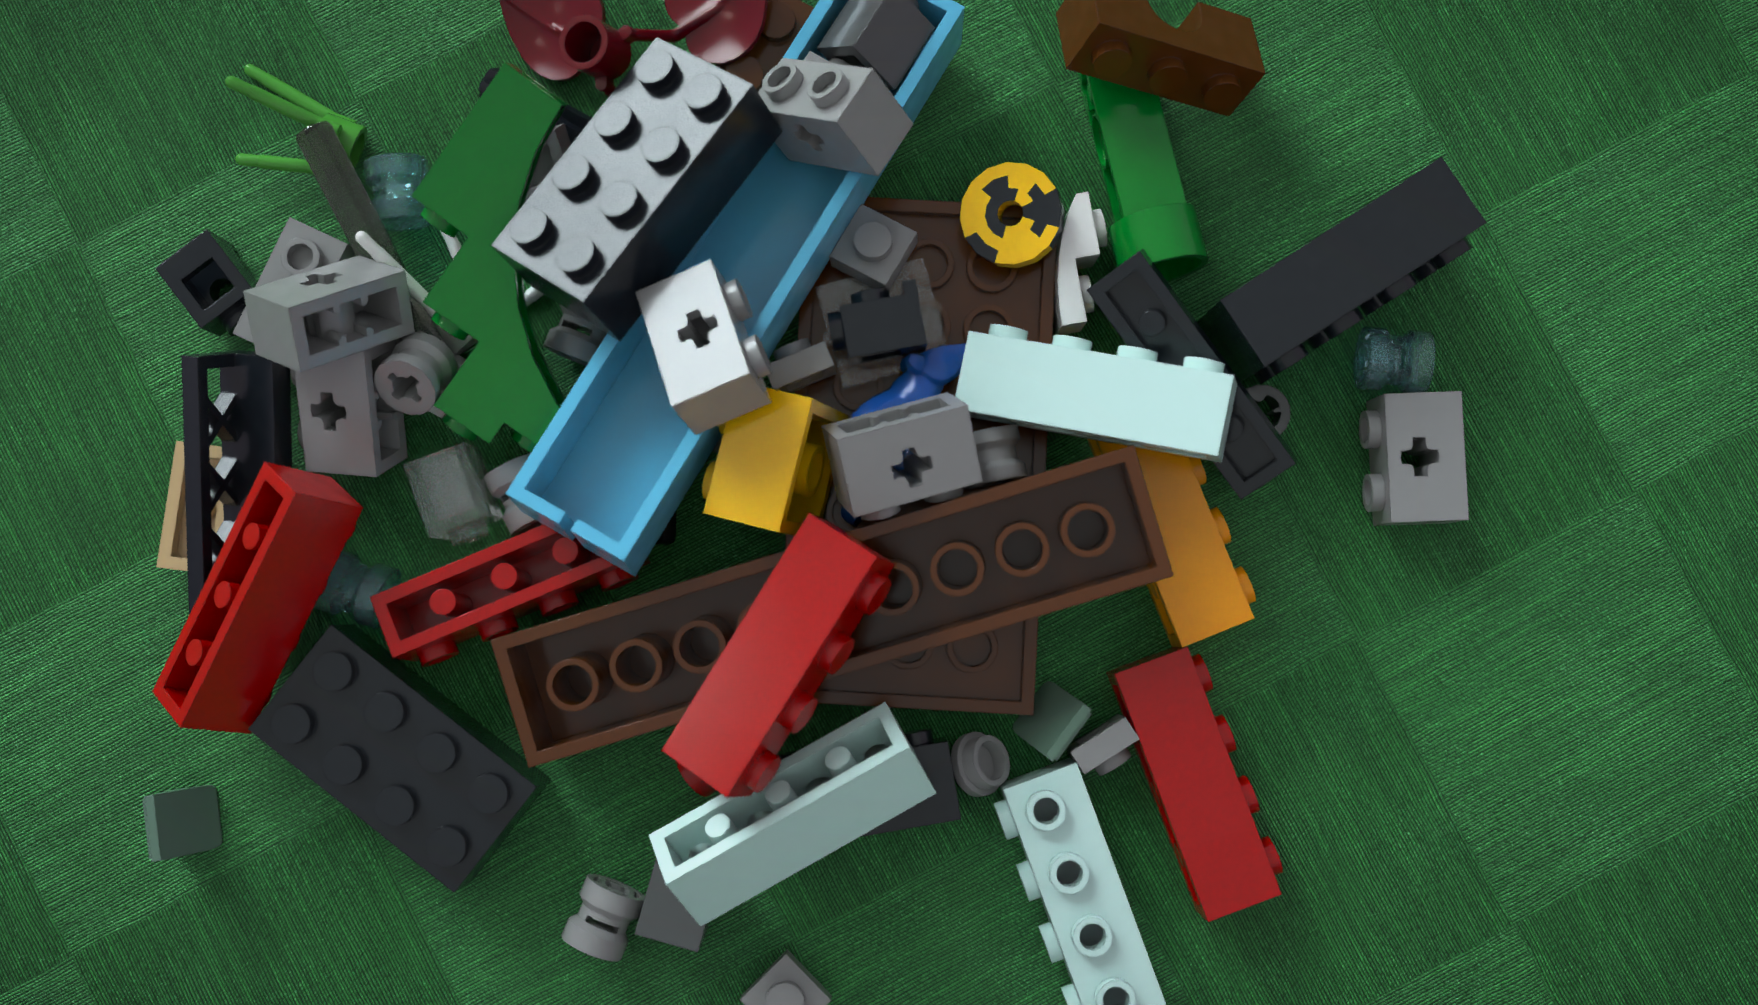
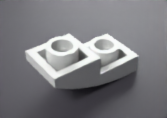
(1076, 249)

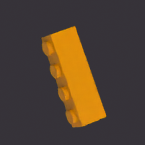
(1206, 588)

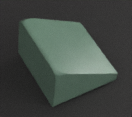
(1055, 720)
(182, 822)

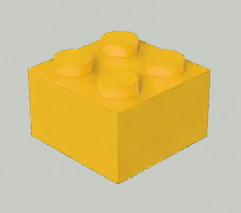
(772, 464)

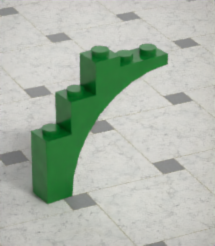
(478, 191)

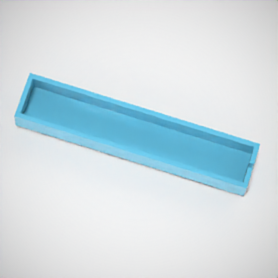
(616, 447)

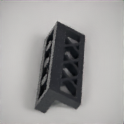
(1154, 318)
(254, 427)

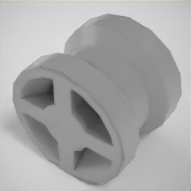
(415, 373)
(998, 455)

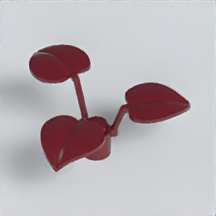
(571, 35)

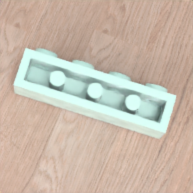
(1098, 394)
(806, 812)
(1078, 887)

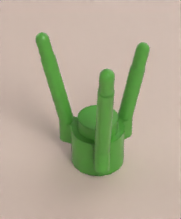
(303, 110)

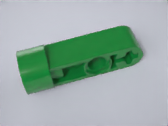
(1142, 179)

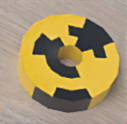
(994, 192)

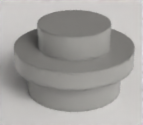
(979, 763)

